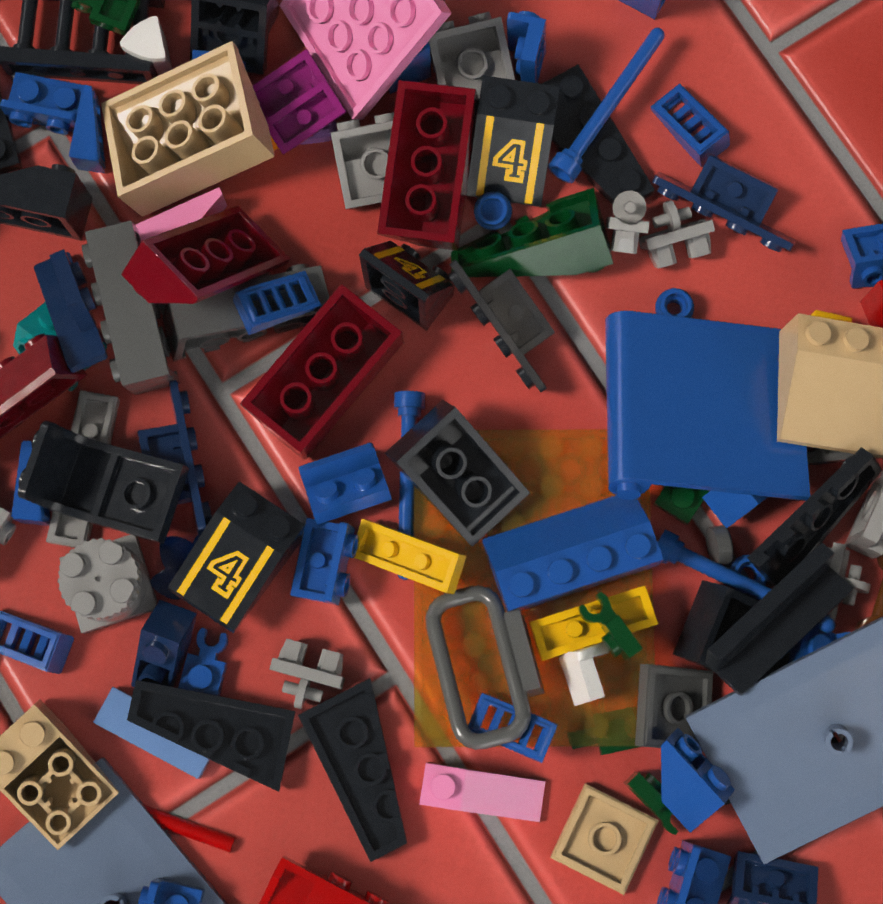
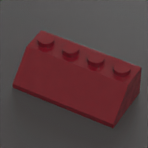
(428, 164)
(202, 258)
(323, 371)
(33, 380)

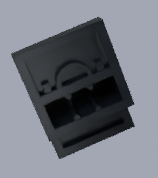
(238, 21)

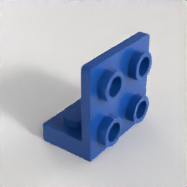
(696, 875)

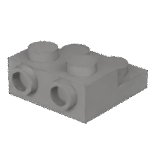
(470, 51)
(362, 159)
(867, 530)

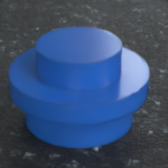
(493, 211)

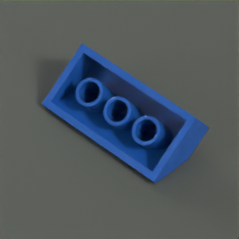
(571, 552)

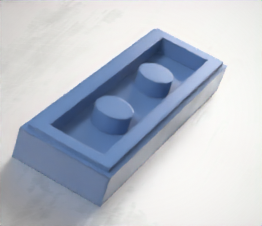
(114, 719)

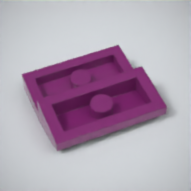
(297, 101)

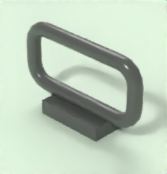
(515, 654)

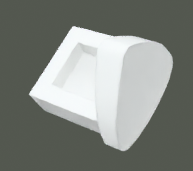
(148, 43)
(582, 673)

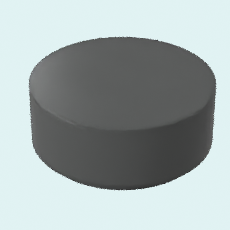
(719, 544)

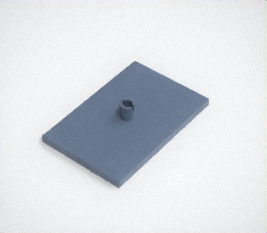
(780, 748)
(101, 862)

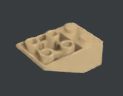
(51, 775)

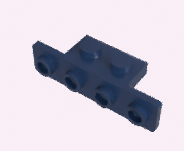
(732, 195)
(71, 310)
(175, 445)

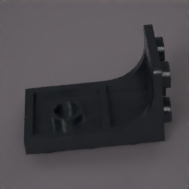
(102, 483)

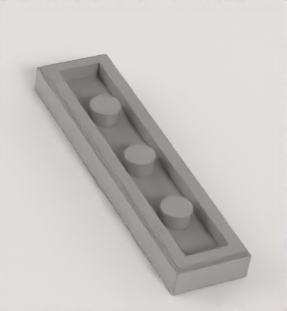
(94, 419)

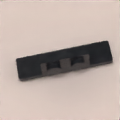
(511, 314)

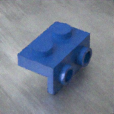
(324, 562)

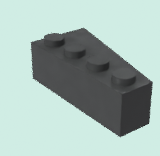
(217, 319)
(130, 320)

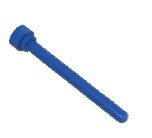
(567, 163)
(409, 409)
(674, 550)

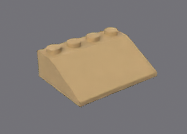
(185, 130)
(831, 385)

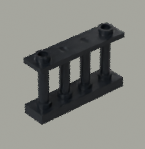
(64, 63)

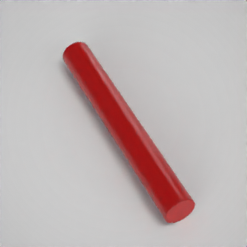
(192, 830)

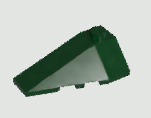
(556, 243)

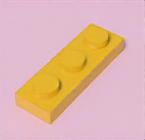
(409, 556)
(570, 632)

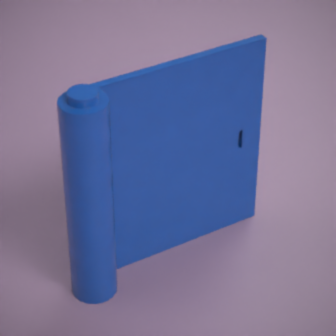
(696, 408)

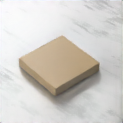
(604, 839)

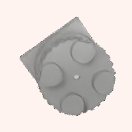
(106, 582)

